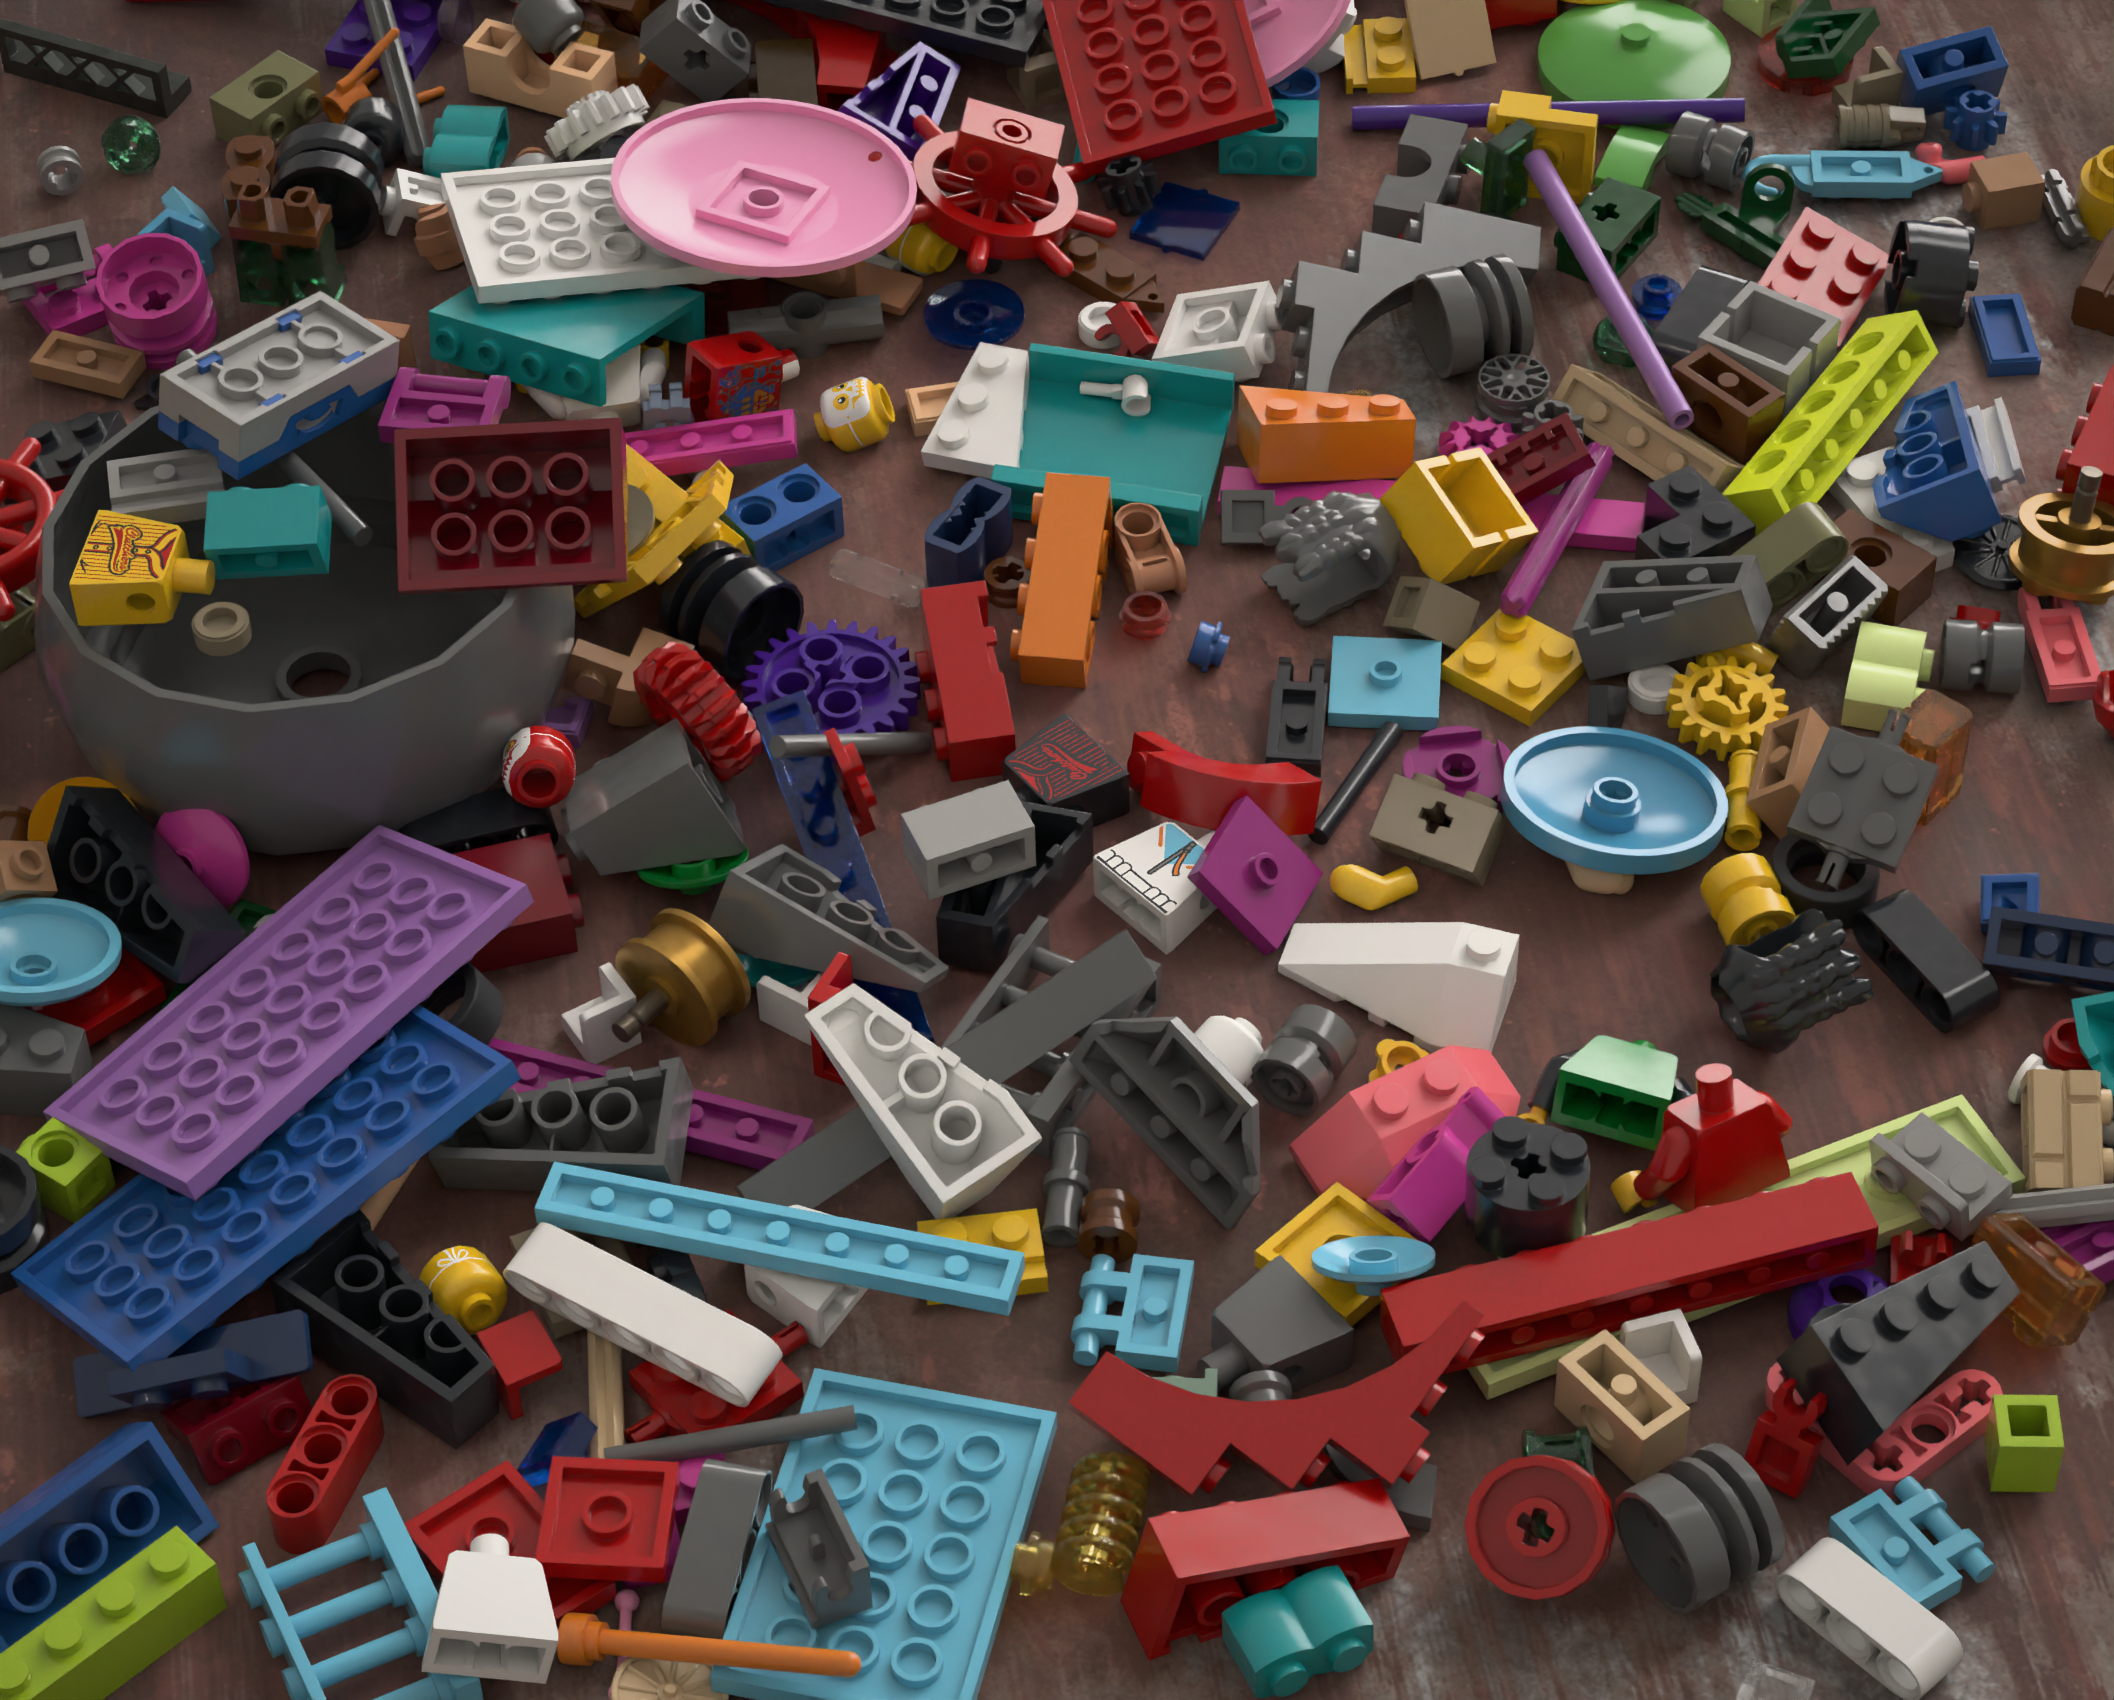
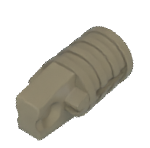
(1877, 125)

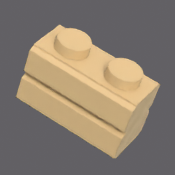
(2064, 1129)

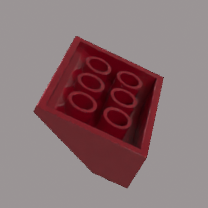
(511, 506)

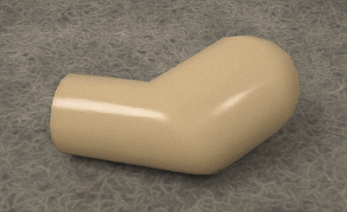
(1600, 881)

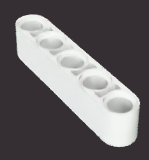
(643, 1314)

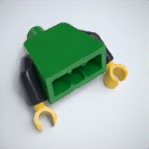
(1610, 1090)

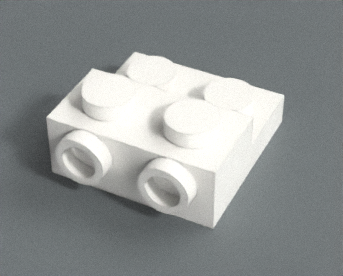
(1222, 330)

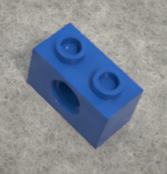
(1949, 68)

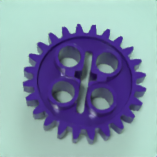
(846, 675)

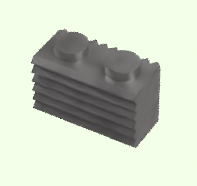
(1827, 617)

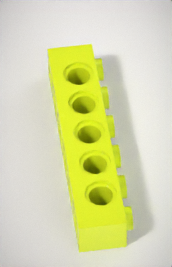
(1833, 418)

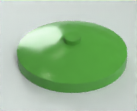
(1633, 54)

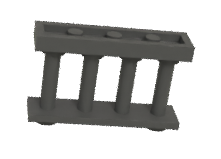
(1068, 1091)

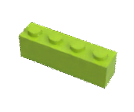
(116, 1625)

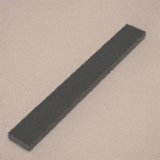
(992, 1050)

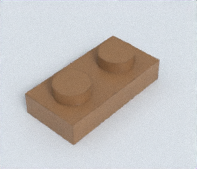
(88, 364)

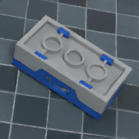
(278, 384)

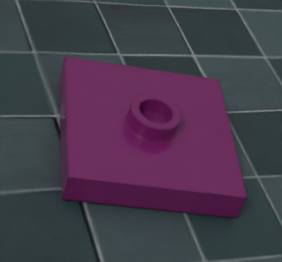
(1255, 875)

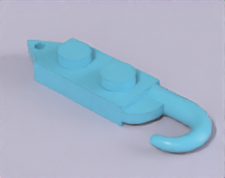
(1851, 173)

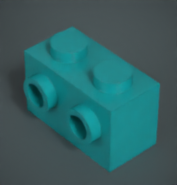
(268, 531)

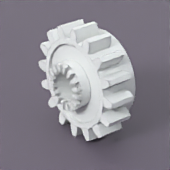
(595, 121)

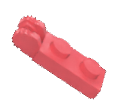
(2059, 648)

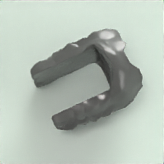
(1331, 553)

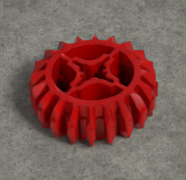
(685, 687)

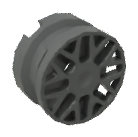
(1511, 391)

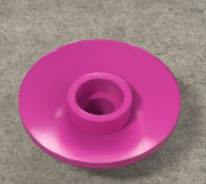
(210, 850)

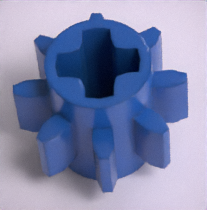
(1975, 120)

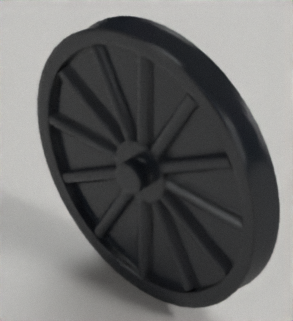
(1986, 556)

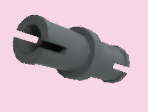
(1066, 1187)

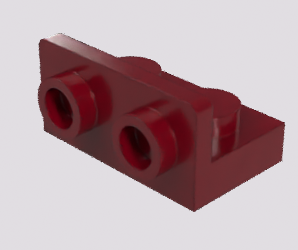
(1542, 459)
(239, 1427)

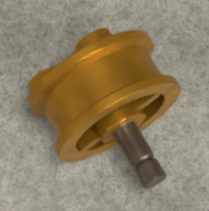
(2067, 543)

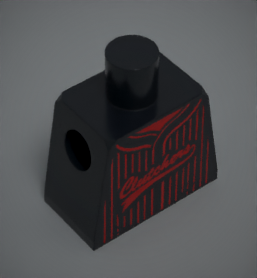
(1069, 772)

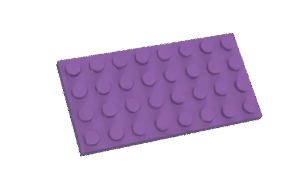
(288, 1010)

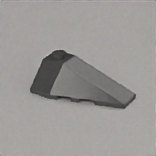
(794, 915)

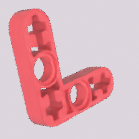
(1898, 1443)

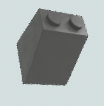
(651, 807)

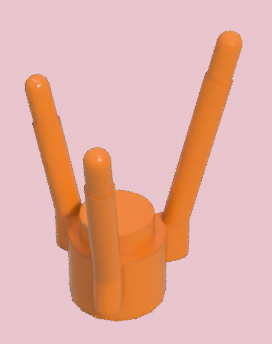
(351, 89)

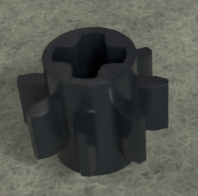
(1129, 185)

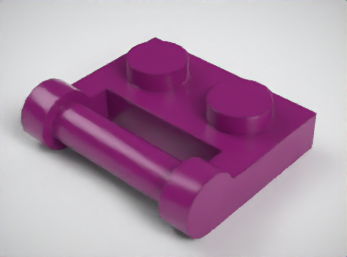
(442, 402)

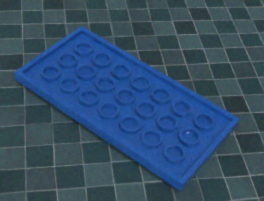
(163, 1267)

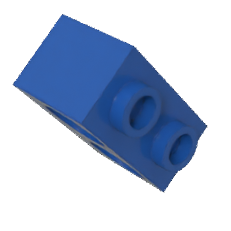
(787, 517)

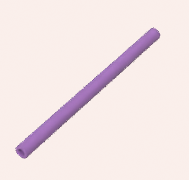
(1609, 290)

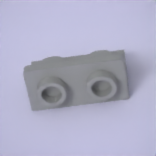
(1939, 1176)

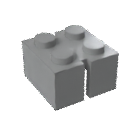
(1776, 339)

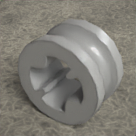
(57, 157)

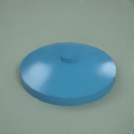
(1614, 800)

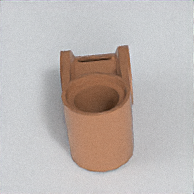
(1146, 551)

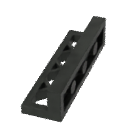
(91, 69)

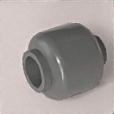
(548, 24)

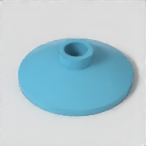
(1373, 1261)

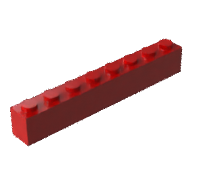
(1642, 1271)

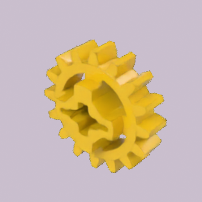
(1723, 706)

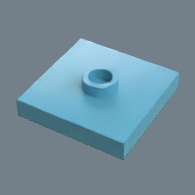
(1384, 682)

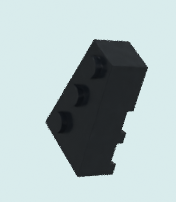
(984, 919)

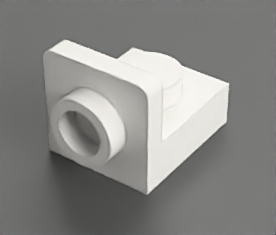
(406, 194)

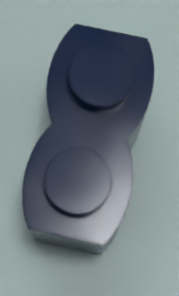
(969, 534)

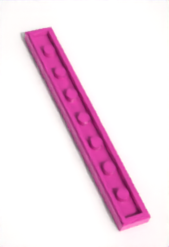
(1603, 525)

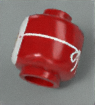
(538, 766)

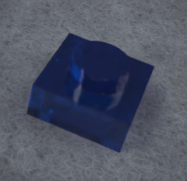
(558, 1438)

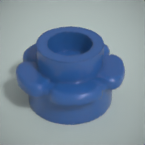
(1208, 645)

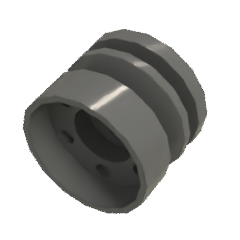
(1472, 314)
(1699, 1527)

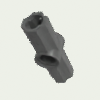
(811, 323)

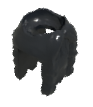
(1787, 981)

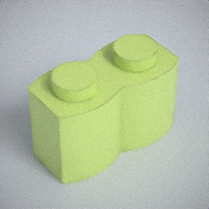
(1885, 674)

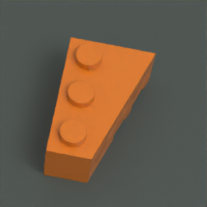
(1323, 435)

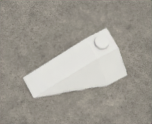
(1424, 977)
(933, 1113)

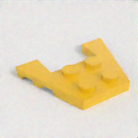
(658, 558)

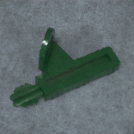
(1752, 225)

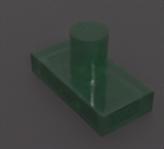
(1502, 167)

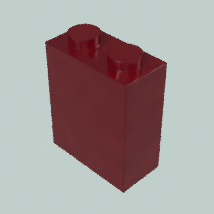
(549, 922)

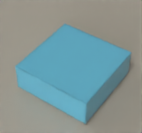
(180, 203)

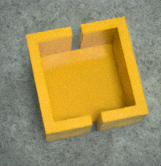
(1458, 516)

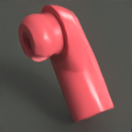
(1953, 170)

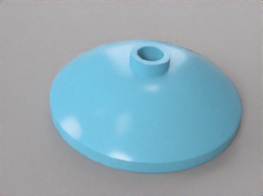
(54, 950)

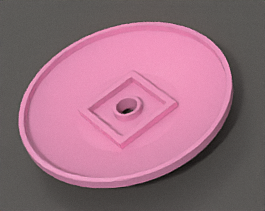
(763, 187)

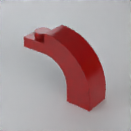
(1204, 789)

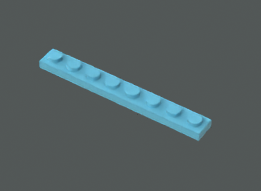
(781, 1238)

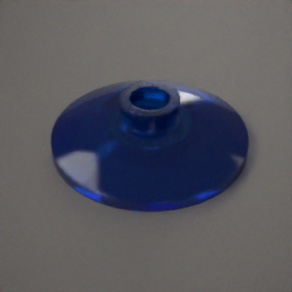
(973, 313)

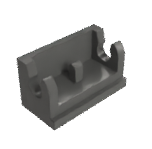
(819, 1552)

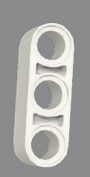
(1869, 1619)

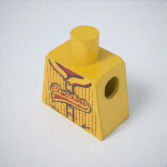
(135, 572)

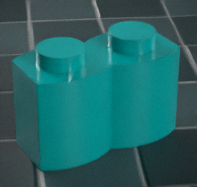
(467, 140)
(1298, 1632)

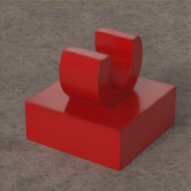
(1131, 327)
(1915, 1254)

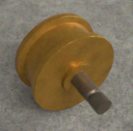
(680, 979)

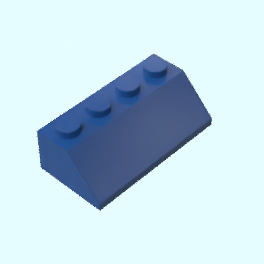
(91, 1524)

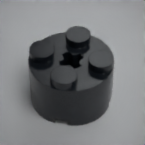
(1931, 271)
(1526, 1187)

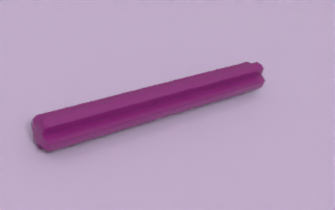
(1554, 534)

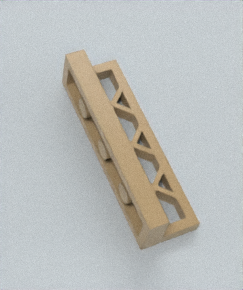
(1639, 430)

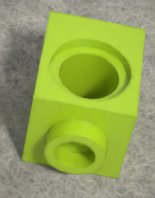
(68, 1169)

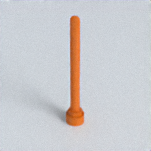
(587, 1640)

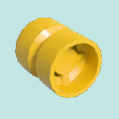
(1745, 898)

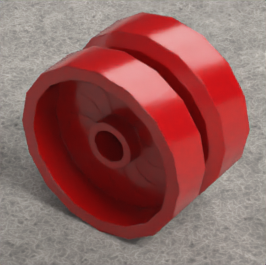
(1502, 1534)

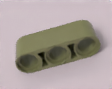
(1796, 552)

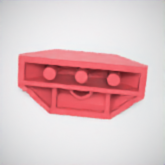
(1383, 1119)

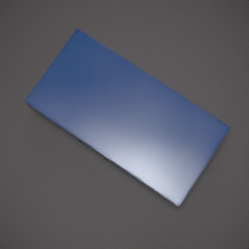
(2004, 335)

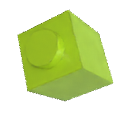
(2023, 1443)

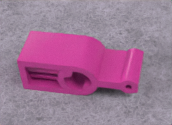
(1432, 1175)

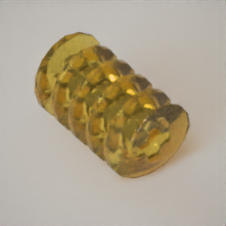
(1100, 1522)

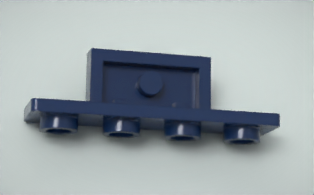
(199, 1368)

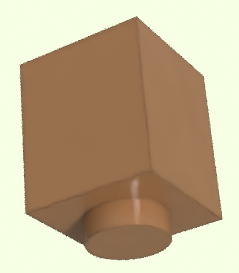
(2004, 191)

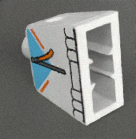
(1149, 883)

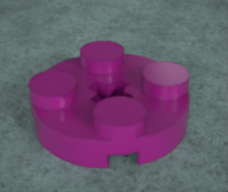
(1461, 749)

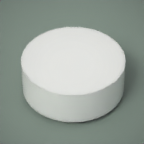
(1090, 320)
(1650, 688)

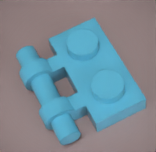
(1152, 1316)
(1893, 1544)

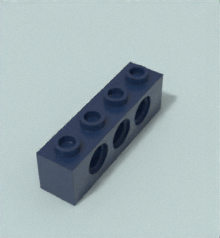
(2050, 949)

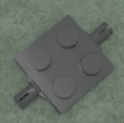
(1862, 800)

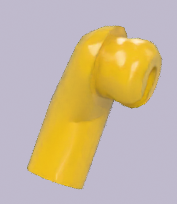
(1744, 655)
(1370, 889)

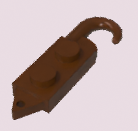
(1108, 273)

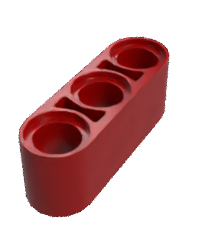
(325, 1464)

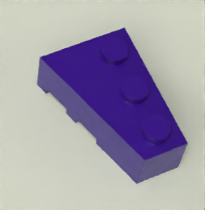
(909, 87)

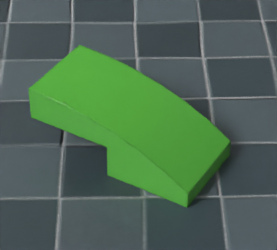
(1633, 156)

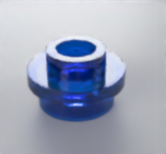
(1655, 295)

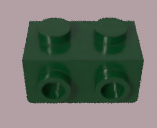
(1822, 39)

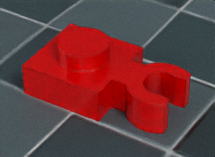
(1781, 1443)

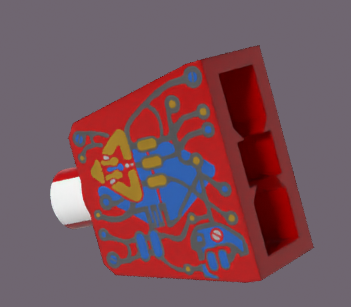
(735, 375)

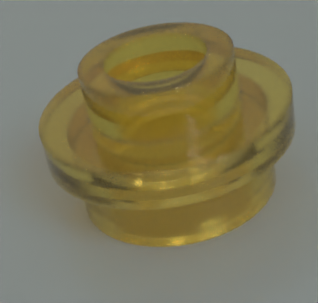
(1033, 1564)

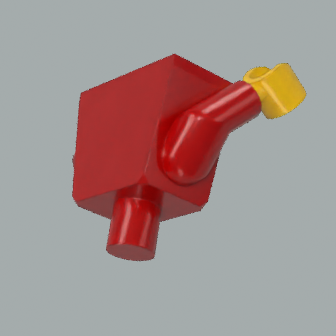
(1712, 1147)

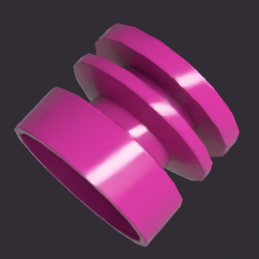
(157, 298)

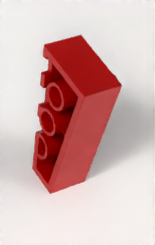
(1215, 1556)

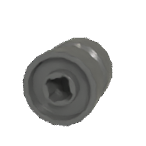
(1709, 151)
(1981, 656)
(1304, 1060)

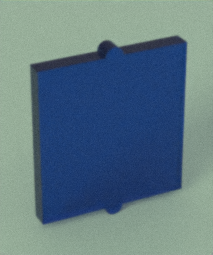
(1185, 221)

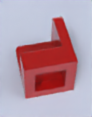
(520, 1356)

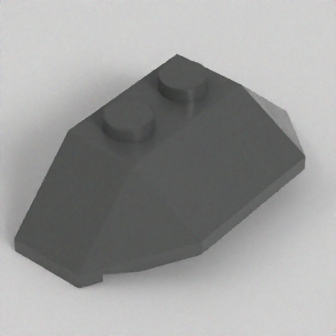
(1180, 1106)

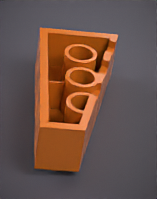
(1064, 581)

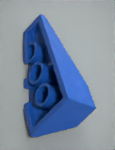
(1936, 470)

